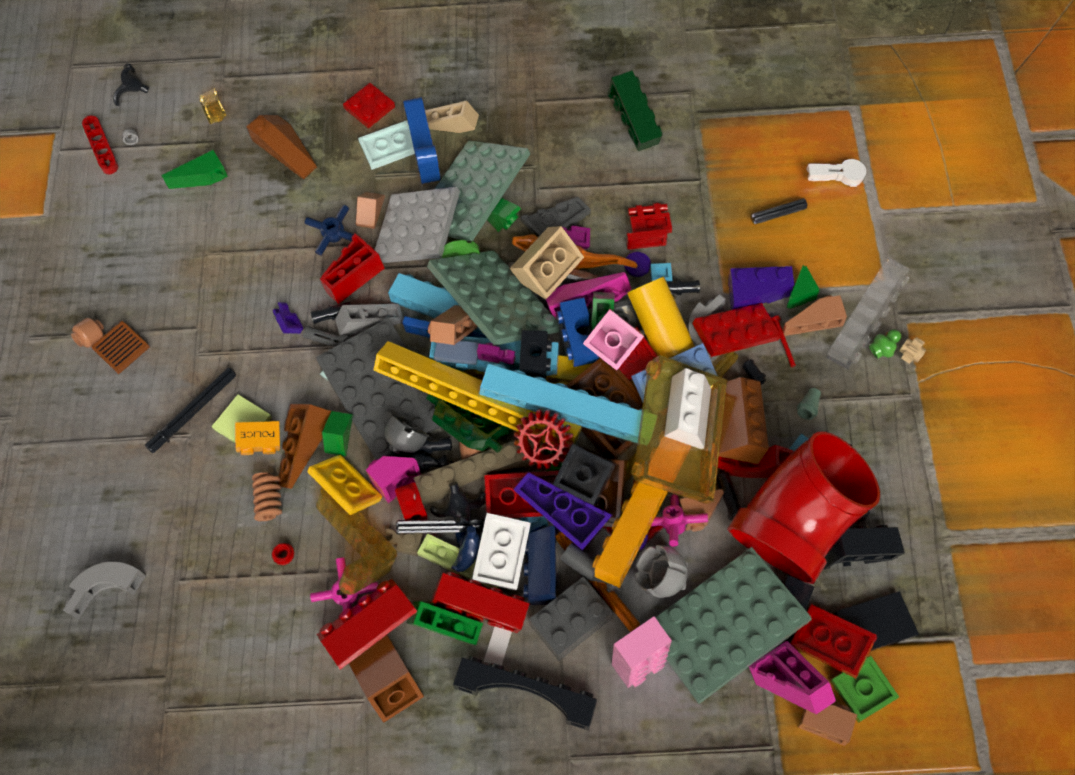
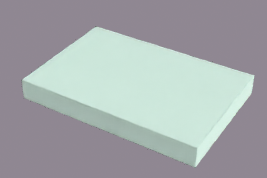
(387, 145)

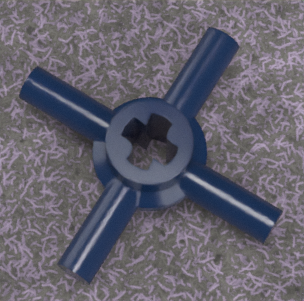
(331, 229)

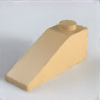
(452, 118)

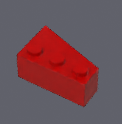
(351, 270)

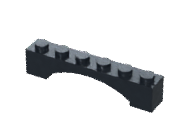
(475, 677)

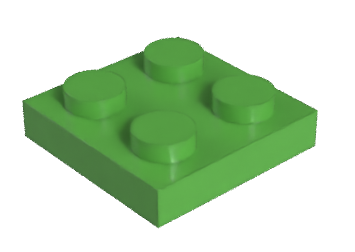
(867, 692)

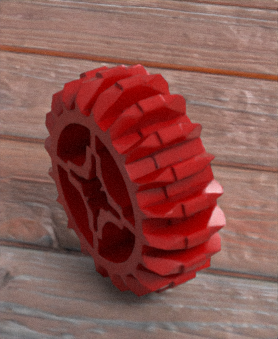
(550, 441)

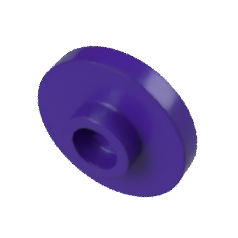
(643, 264)

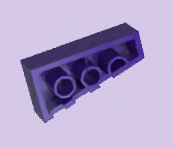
(566, 512)

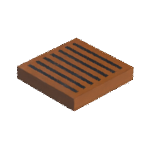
(120, 347)

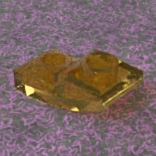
(212, 106)

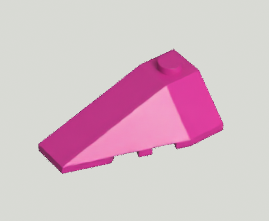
(614, 283)

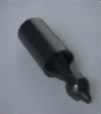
(424, 461)

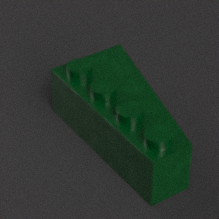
(634, 110)

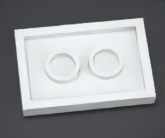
(501, 551)

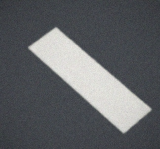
(497, 646)

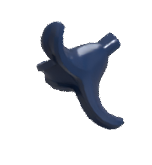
(469, 546)

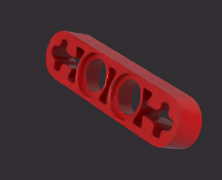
(100, 144)

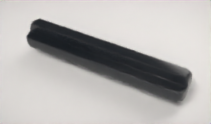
(778, 211)

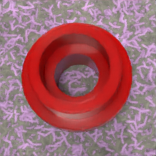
(283, 547)

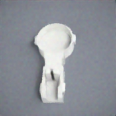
(852, 173)

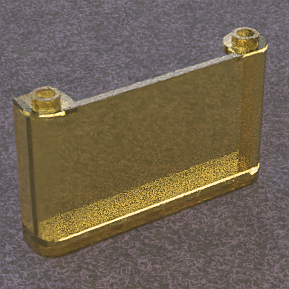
(668, 462)

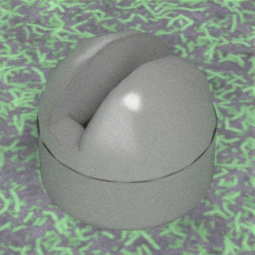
(133, 139)

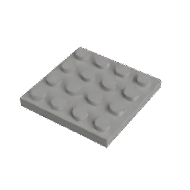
(417, 225)

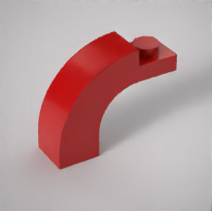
(766, 466)

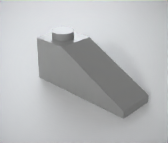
(358, 318)

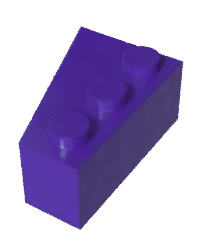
(759, 285)

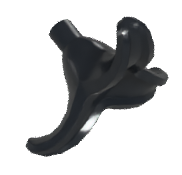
(130, 83)
(458, 505)

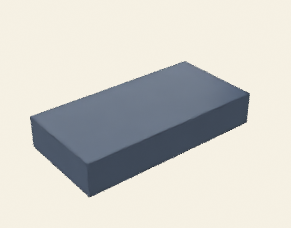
(461, 352)

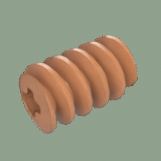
(266, 496)

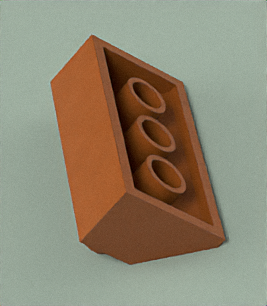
(743, 422)

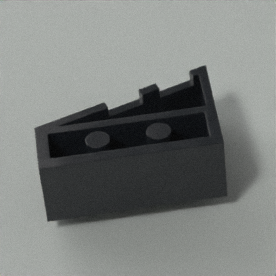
(866, 545)

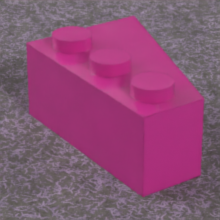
(793, 678)

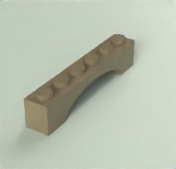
(435, 484)

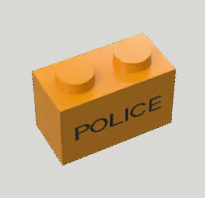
(257, 437)

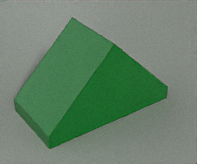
(804, 289)
(337, 433)

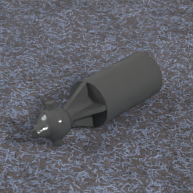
(583, 564)

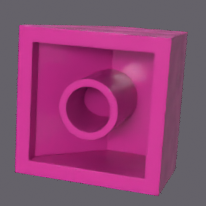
(392, 473)

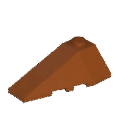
(282, 143)
(304, 434)

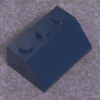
(541, 566)

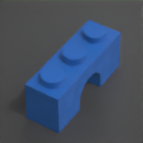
(574, 316)

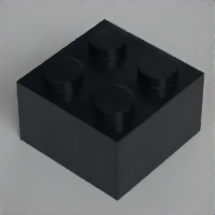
(584, 474)

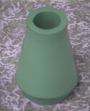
(809, 404)

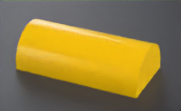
(661, 318)

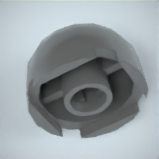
(403, 436)

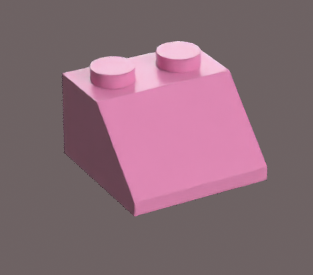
(613, 339)

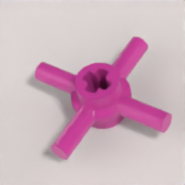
(675, 520)
(334, 593)

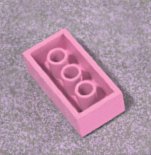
(641, 652)

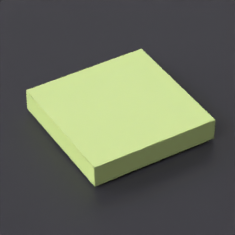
(239, 411)

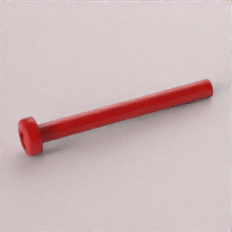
(776, 319)

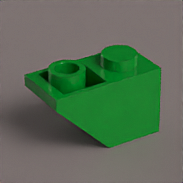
(503, 215)

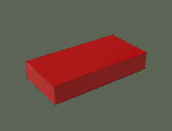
(646, 239)

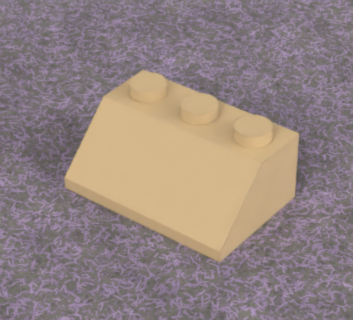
(547, 261)

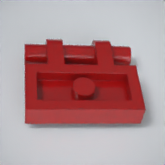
(652, 221)

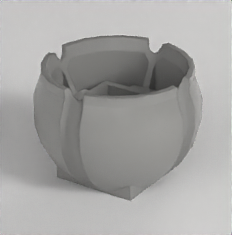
(661, 571)

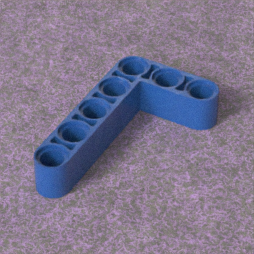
(422, 142)

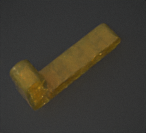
(375, 550)

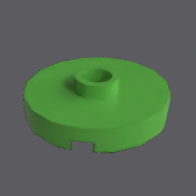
(459, 248)

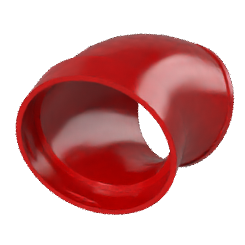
(807, 506)

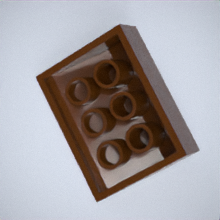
(605, 381)

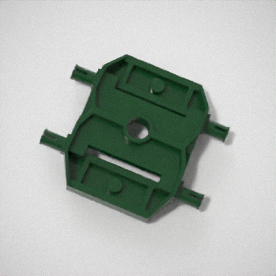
(471, 432)

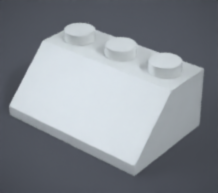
(688, 408)

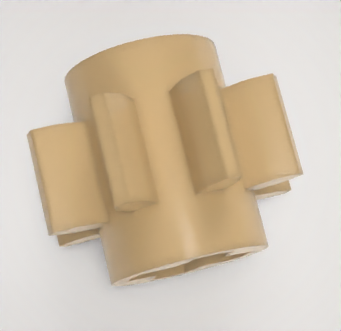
(912, 350)

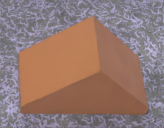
(368, 209)

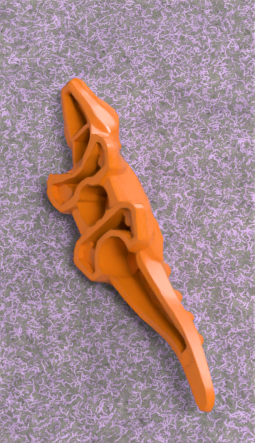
(590, 259)

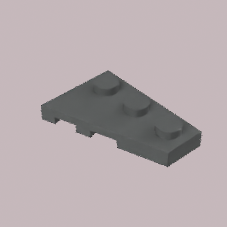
(563, 214)

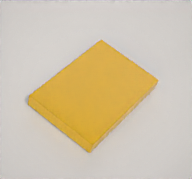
(345, 484)

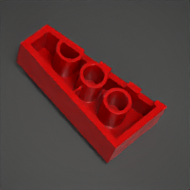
(479, 602)

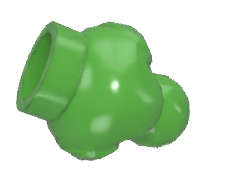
(885, 345)

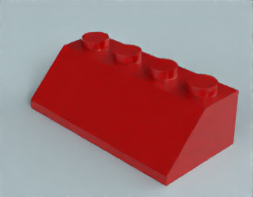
(504, 501)
(365, 623)

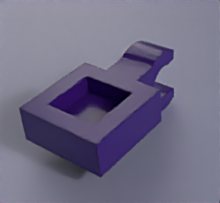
(287, 321)

